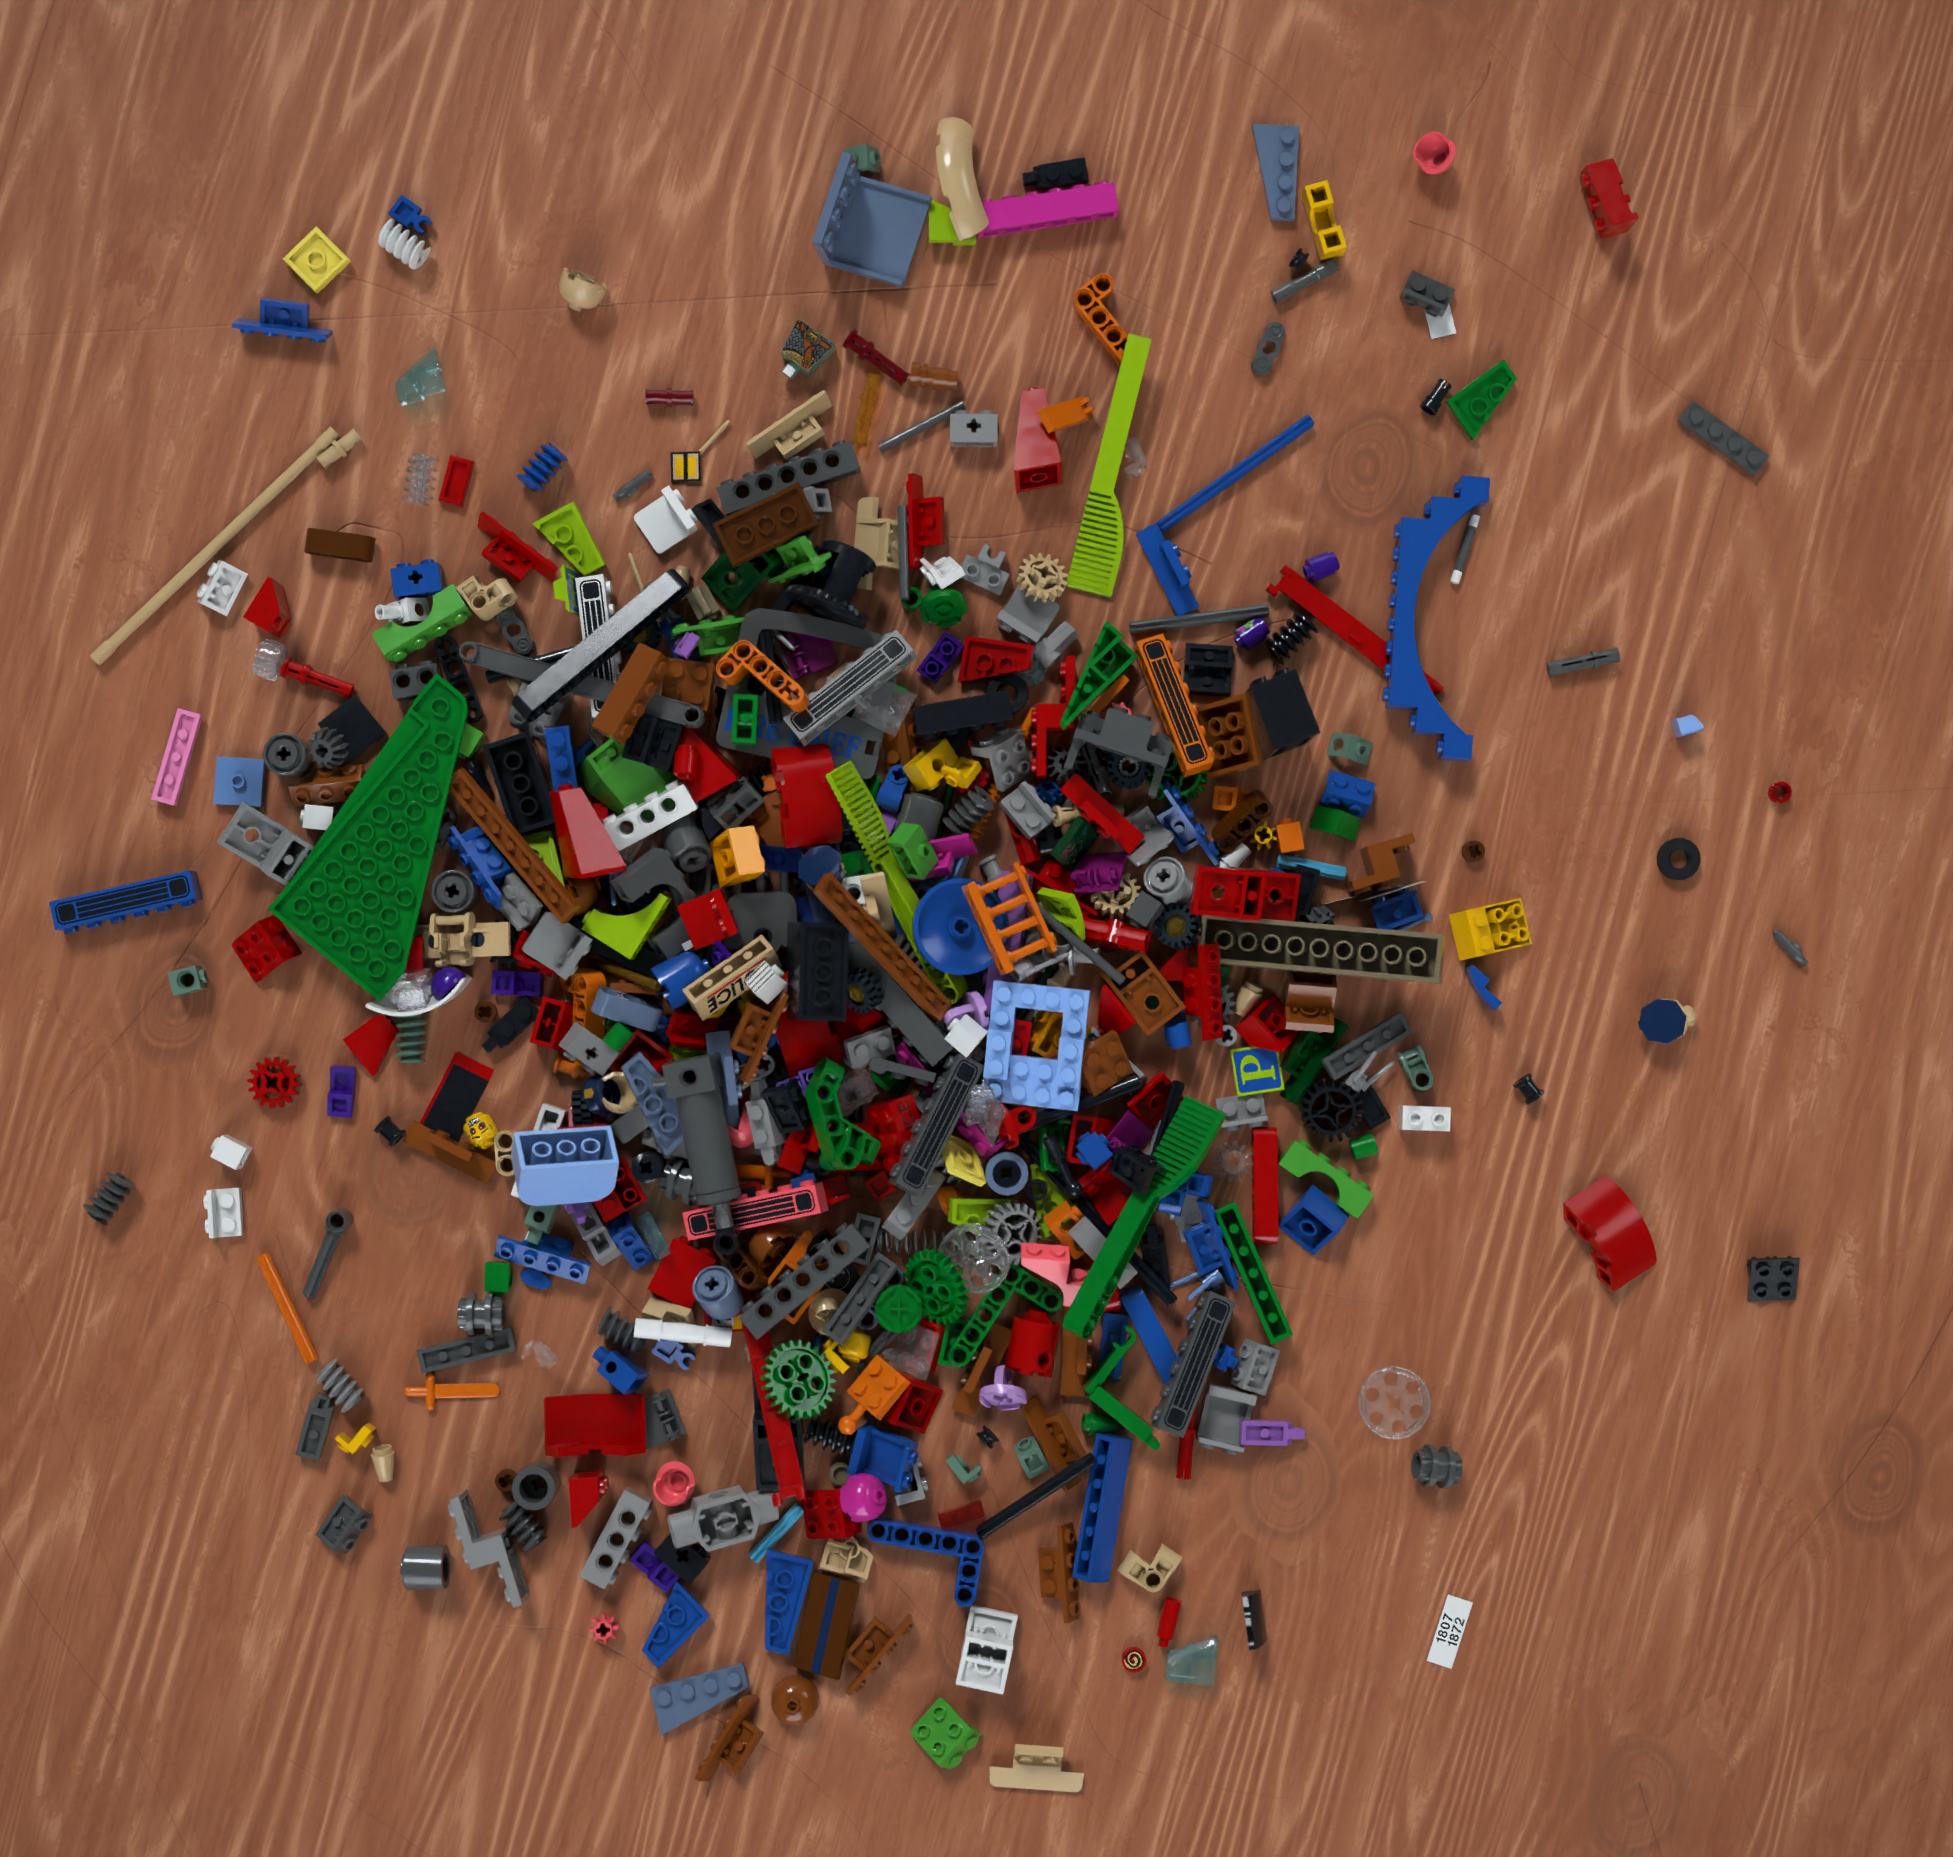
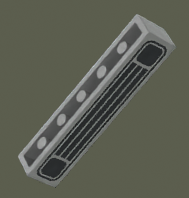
(855, 682)

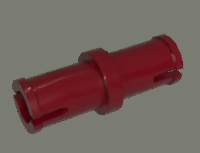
(669, 397)

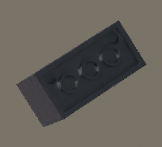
(1281, 713)
(817, 971)

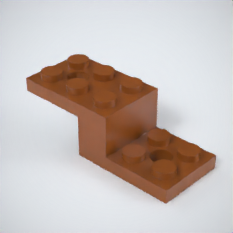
(1140, 982)

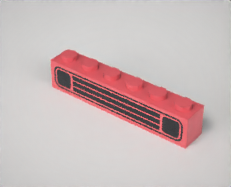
(760, 1209)

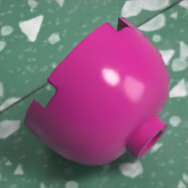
(863, 1497)

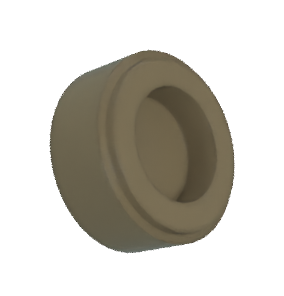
(838, 1473)

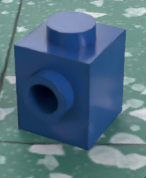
(1093, 1149)

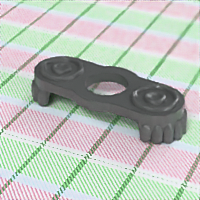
(1262, 361)
(522, 642)

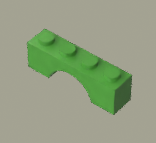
(446, 612)
(1350, 1195)

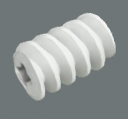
(402, 246)

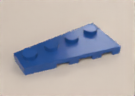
(785, 1590)

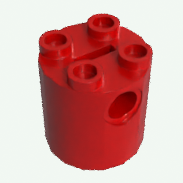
(1033, 1344)

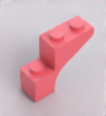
(1053, 1264)

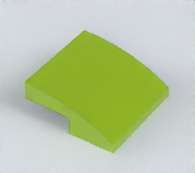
(1064, 908)

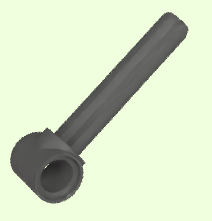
(326, 1250)

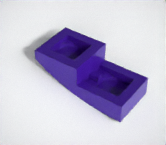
(517, 983)
(341, 1091)
(653, 1567)

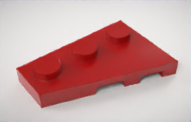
(992, 658)

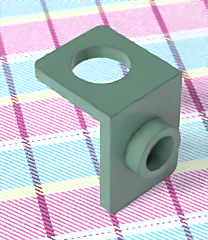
(1353, 748)

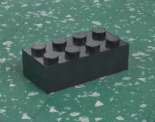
(962, 713)
(521, 782)

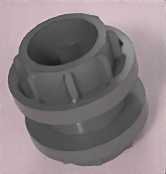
(677, 1181)
(481, 1314)
(1436, 1466)

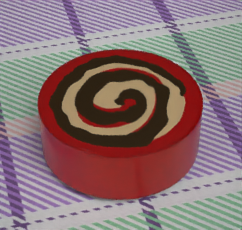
(1133, 1659)

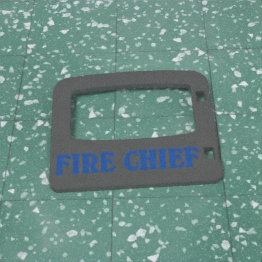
(846, 737)

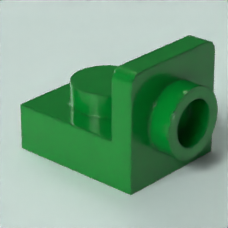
(856, 863)

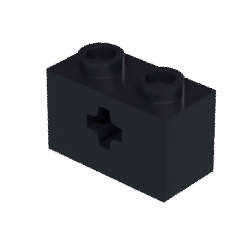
(686, 1567)

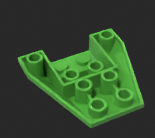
(622, 781)

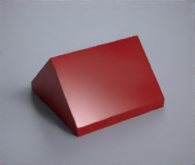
(1151, 1099)

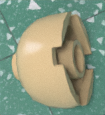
(580, 289)

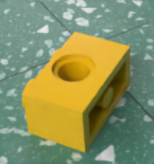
(926, 767)

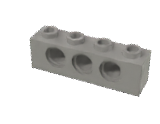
(594, 1569)

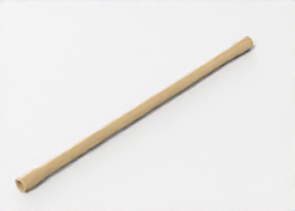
(109, 646)

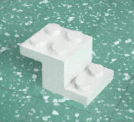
(986, 1649)

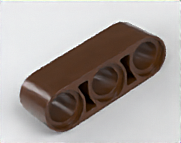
(339, 545)
(1236, 831)
(747, 1270)

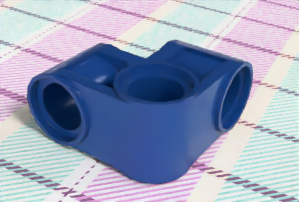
(1177, 1031)
(1197, 1185)

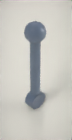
(1427, 917)

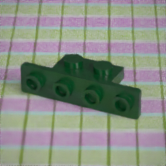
(1304, 1060)

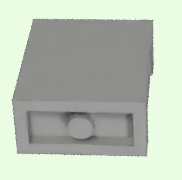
(1221, 1417)

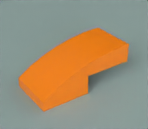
(1228, 797)

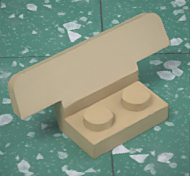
(876, 538)
(1036, 1769)

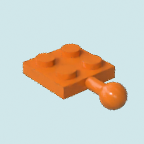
(875, 1391)

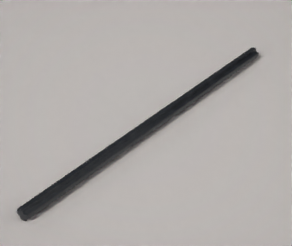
(1095, 1218)

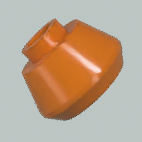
(946, 1192)

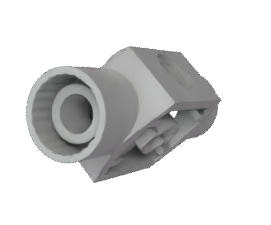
(722, 1518)

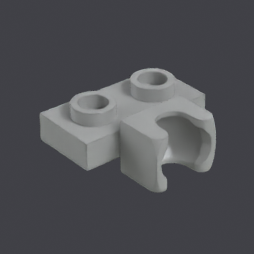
(985, 570)

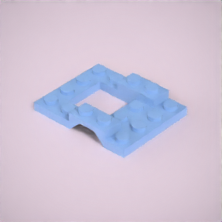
(1029, 1078)

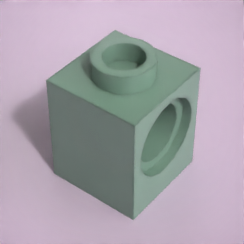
(178, 977)

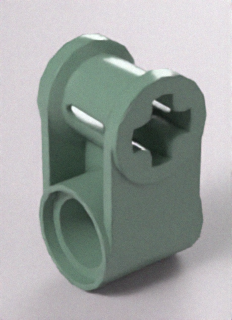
(1415, 1066)

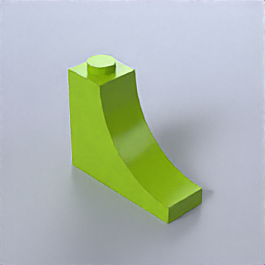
(626, 932)

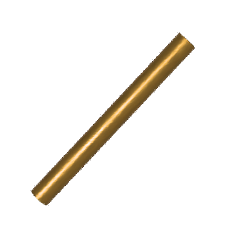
(626, 974)

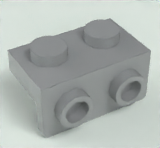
(867, 1046)

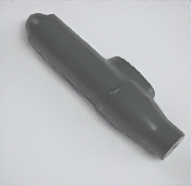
(632, 486)
(1791, 947)

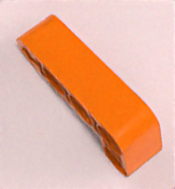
(1095, 308)
(768, 678)
(584, 986)

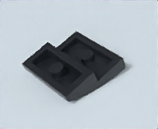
(1208, 669)
(356, 725)
(654, 742)

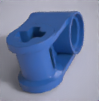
(892, 790)

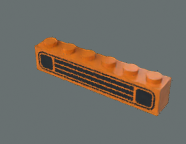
(1174, 705)

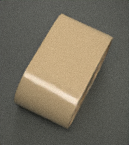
(502, 1152)

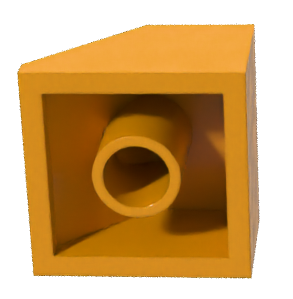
(737, 856)

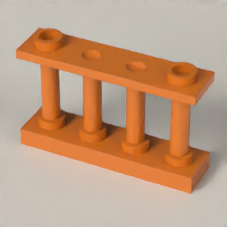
(995, 937)

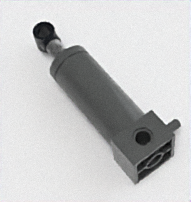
(706, 1138)

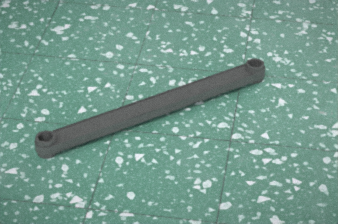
(590, 688)

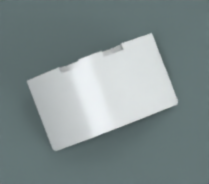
(387, 1007)

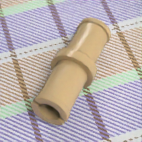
(339, 448)

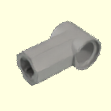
(1050, 648)

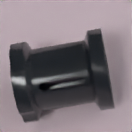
(1528, 1088)
(390, 1131)

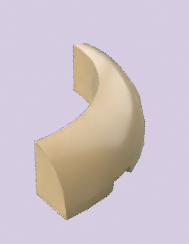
(958, 177)

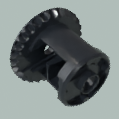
(834, 585)

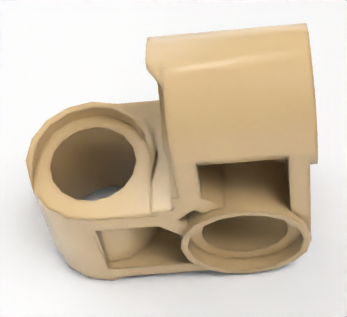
(495, 596)
(1162, 1565)

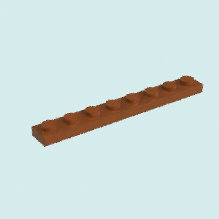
(513, 846)
(881, 947)

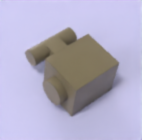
(703, 603)

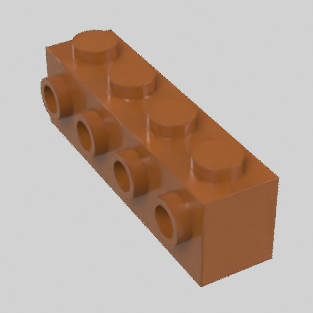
(631, 693)

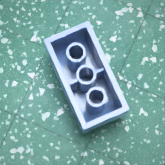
(564, 1165)

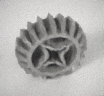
(1022, 1228)

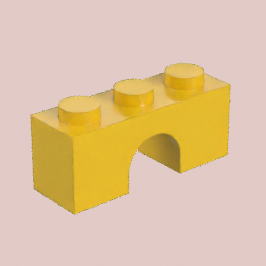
(1319, 210)

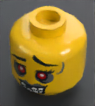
(480, 1130)

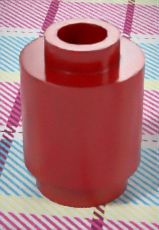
(686, 763)

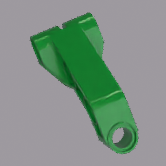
(845, 1143)

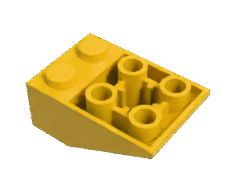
(1490, 929)

